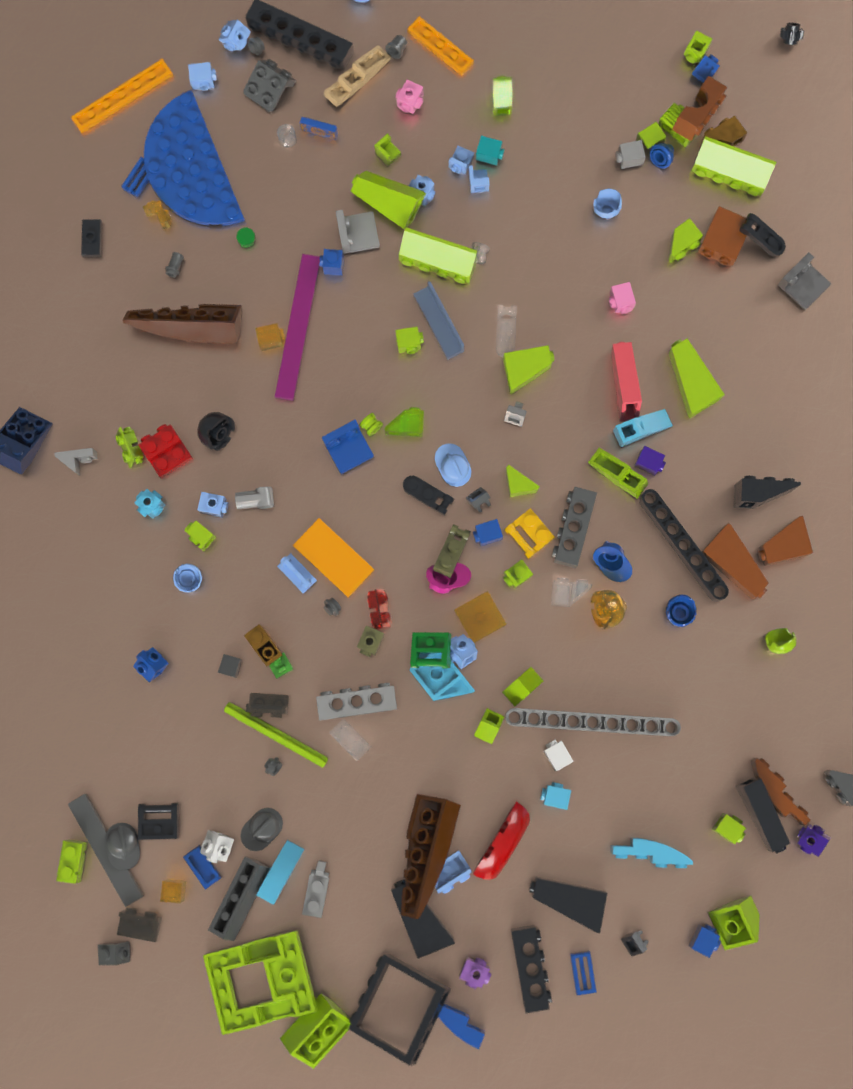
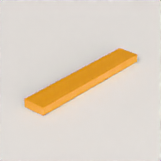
(122, 95)

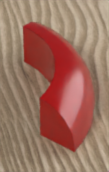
(504, 843)

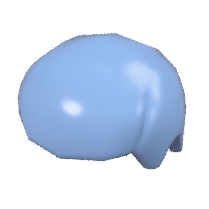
(608, 203)
(187, 577)

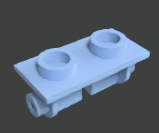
(296, 573)

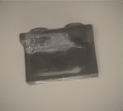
(139, 925)

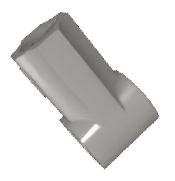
(260, 498)

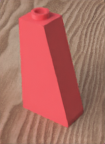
(626, 381)

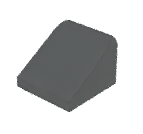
(230, 666)

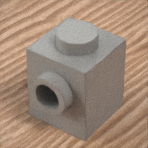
(630, 154)

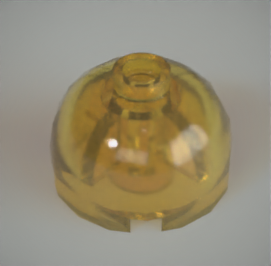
(608, 607)

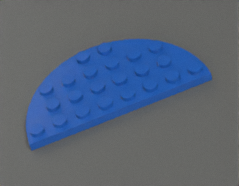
(187, 167)

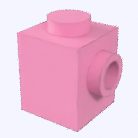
(622, 298)

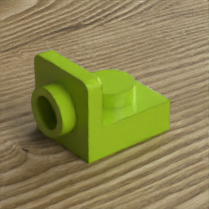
(517, 574)

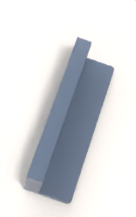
(439, 321)

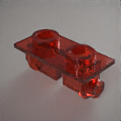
(382, 617)

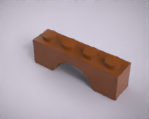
(692, 119)

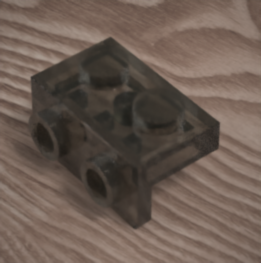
(267, 703)

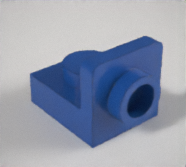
(706, 68)

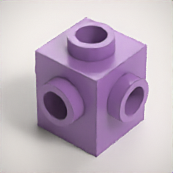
(475, 965)

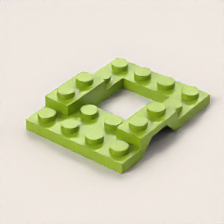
(286, 977)

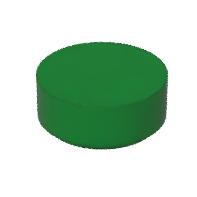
(246, 237)

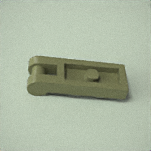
(451, 551)

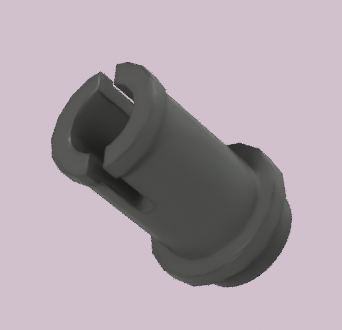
(174, 265)

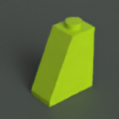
(526, 366)

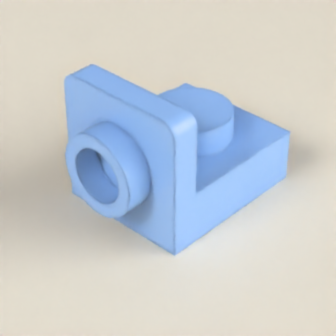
(461, 160)

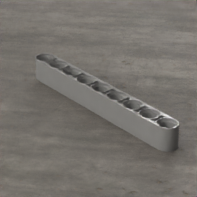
(621, 720)

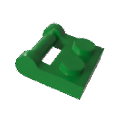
(430, 643)

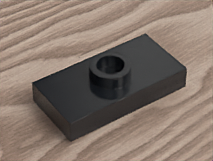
(91, 238)

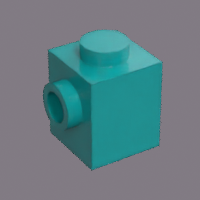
(489, 150)

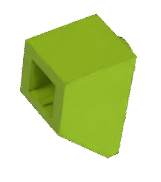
(684, 238)

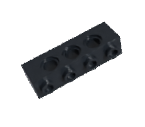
(540, 1000)

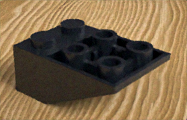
(755, 492)

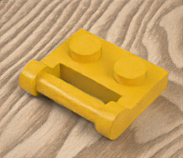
(534, 529)

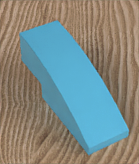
(280, 872)

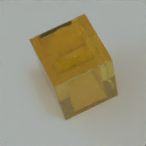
(270, 336)
(173, 891)

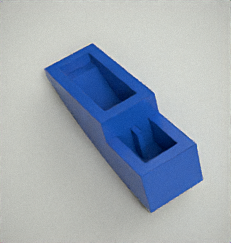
(458, 1023)

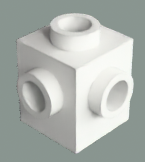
(216, 846)

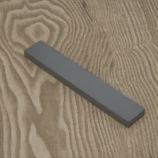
(96, 834)

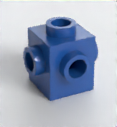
(150, 664)

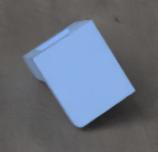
(478, 180)

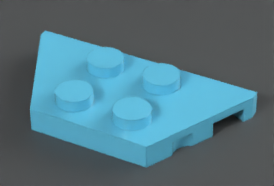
(439, 681)

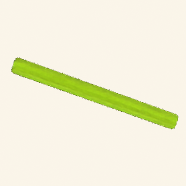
(276, 734)

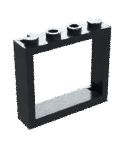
(429, 1018)

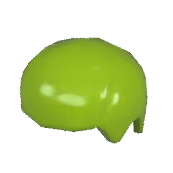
(780, 641)

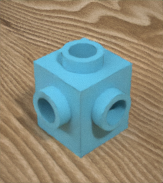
(155, 506)

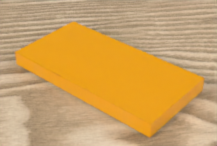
(333, 557)

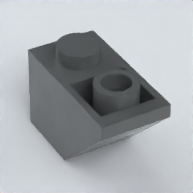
(843, 785)

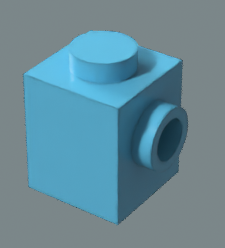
(556, 796)

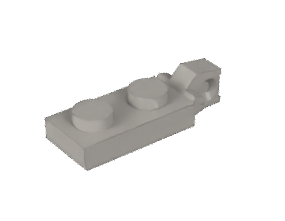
(316, 891)

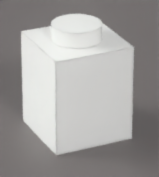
(557, 755)

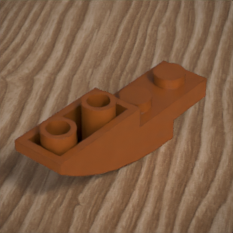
(774, 785)

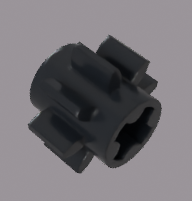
(792, 33)

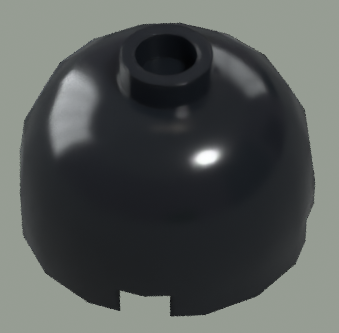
(215, 429)

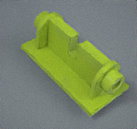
(126, 439)

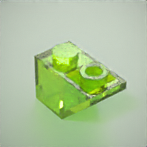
(502, 95)

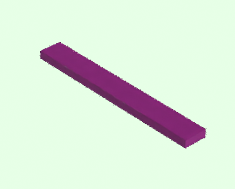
(297, 327)

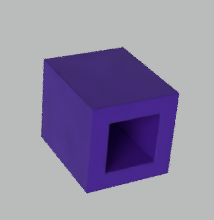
(650, 461)

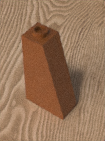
(735, 562)

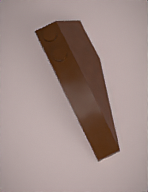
(204, 324)
(429, 842)

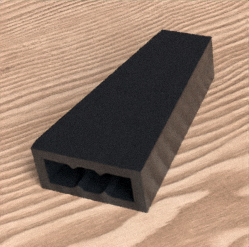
(763, 814)
(573, 901)
(425, 933)

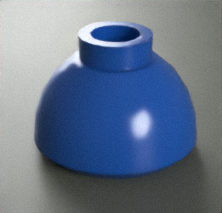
(662, 155)

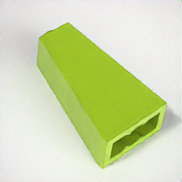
(388, 197)
(694, 379)

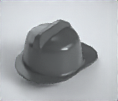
(261, 829)
(122, 846)

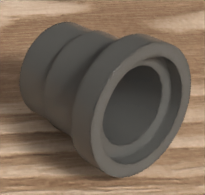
(396, 47)

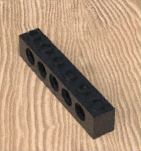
(310, 33)

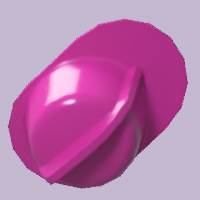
(444, 584)

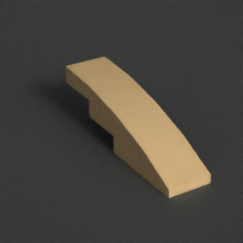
(357, 76)

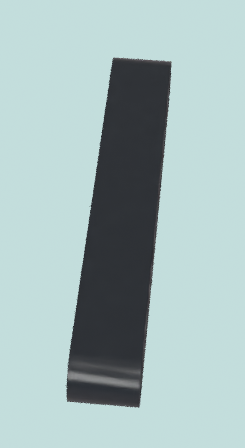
(684, 555)

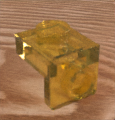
(156, 207)

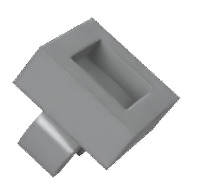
(515, 414)

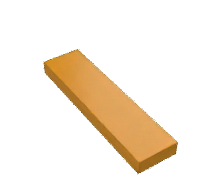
(440, 46)

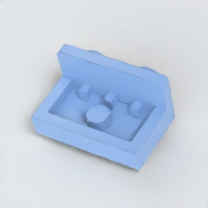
(454, 870)

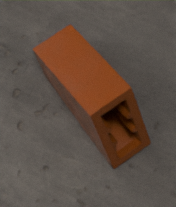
(787, 544)

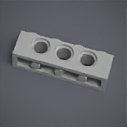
(387, 703)

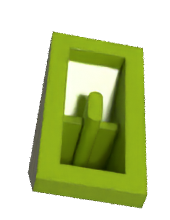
(518, 483)
(522, 686)

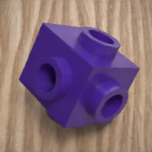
(809, 846)

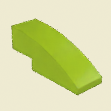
(618, 473)

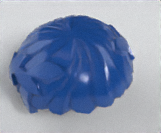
(681, 610)

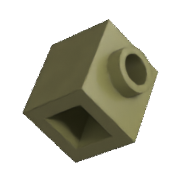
(370, 641)

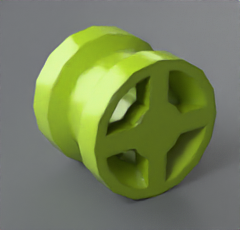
(371, 424)

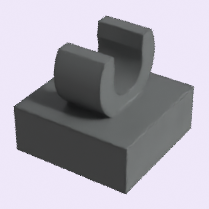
(478, 497)

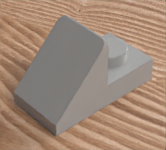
(72, 458)

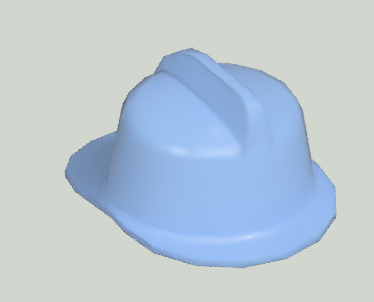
(453, 465)

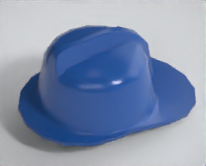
(613, 562)

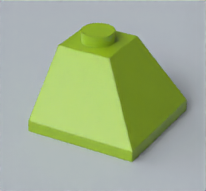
(736, 923)

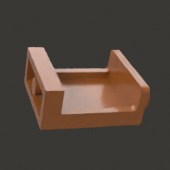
(723, 237)

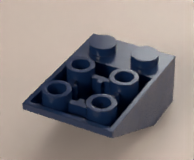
(22, 439)

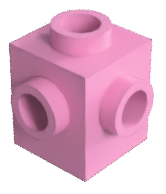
(409, 97)

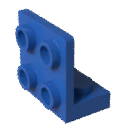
(347, 447)

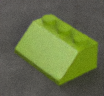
(316, 1032)

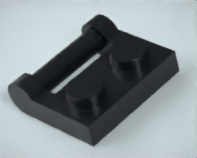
(158, 828)

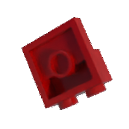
(165, 450)

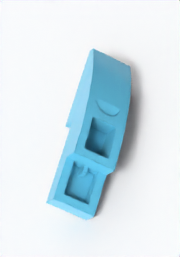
(659, 853)

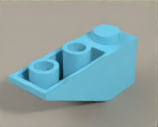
(641, 427)

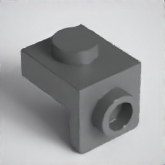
(113, 953)

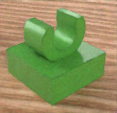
(281, 666)

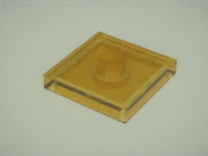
(480, 617)

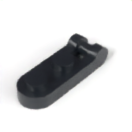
(763, 235)
(427, 494)

